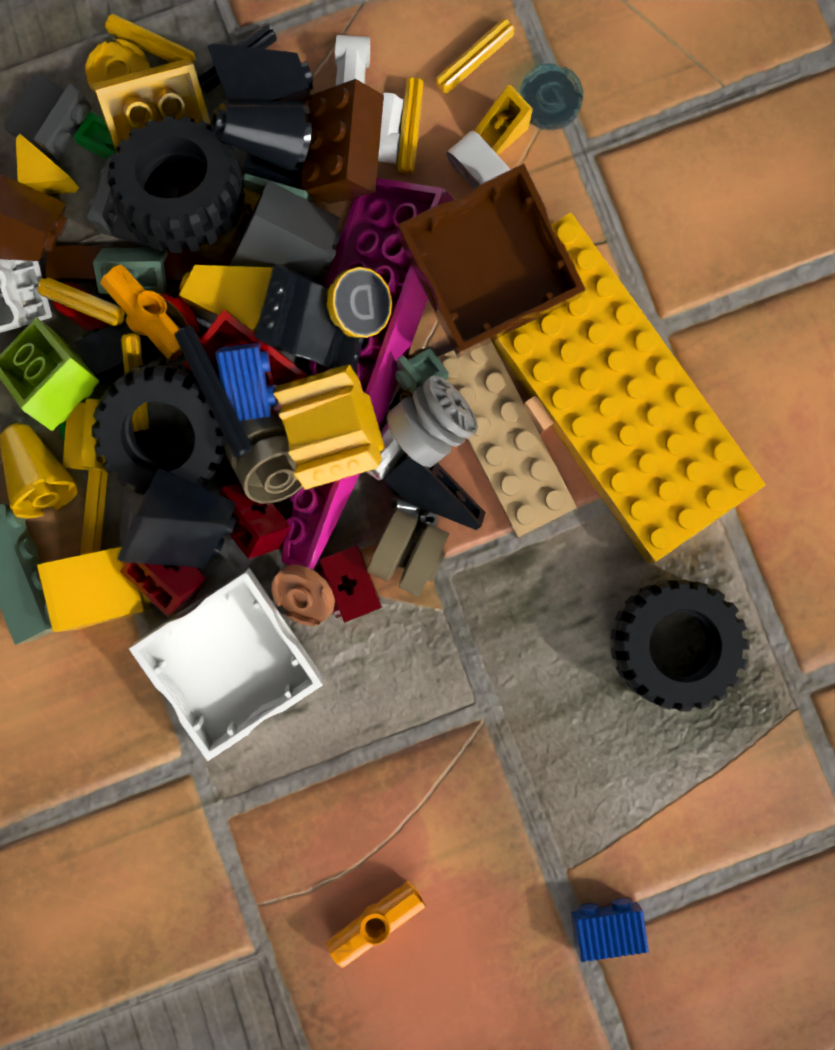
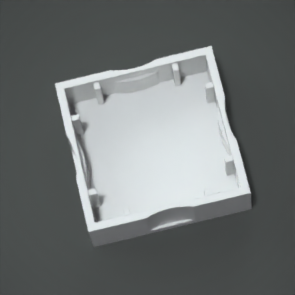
(227, 663)

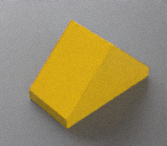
(505, 120)
(40, 172)

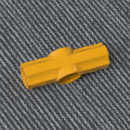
(144, 310)
(359, 937)

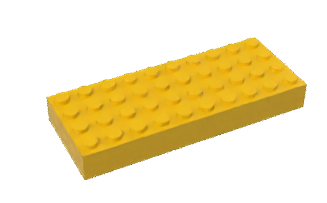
(628, 409)

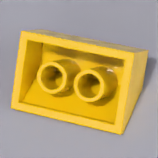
(150, 95)

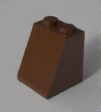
(28, 221)

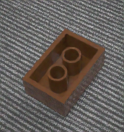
(343, 142)

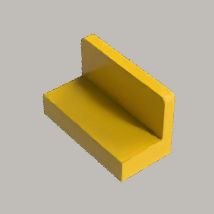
(78, 441)

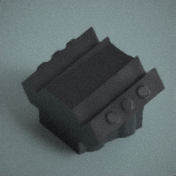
(299, 321)

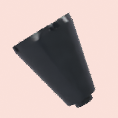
(266, 129)

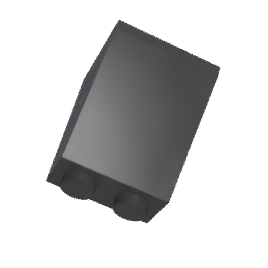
(287, 234)

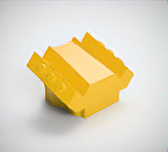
(329, 426)

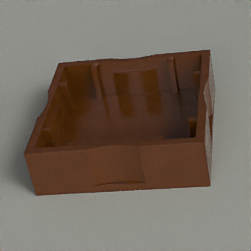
(490, 261)

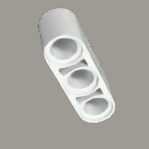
(475, 160)

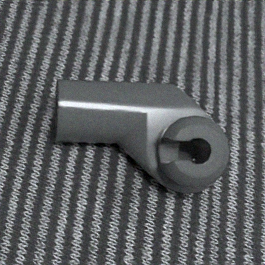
(424, 516)

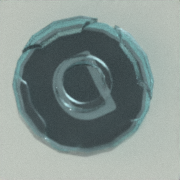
(553, 95)

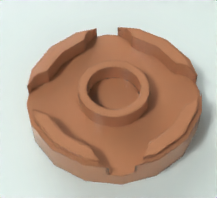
(303, 595)

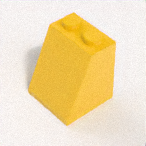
(230, 288)
(89, 591)

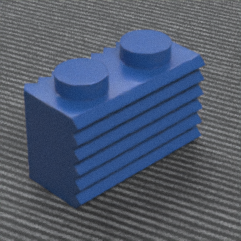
(245, 381)
(609, 930)

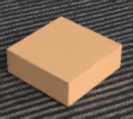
(539, 414)

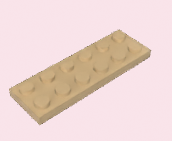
(508, 442)

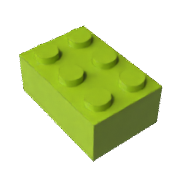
(45, 374)

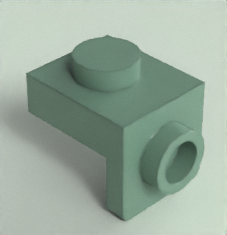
(417, 370)

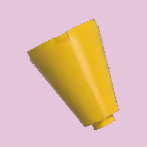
(33, 473)

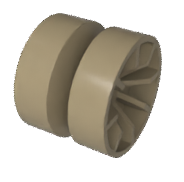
(268, 469)
(416, 556)

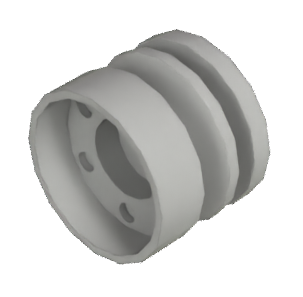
(432, 421)

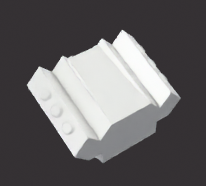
(19, 295)

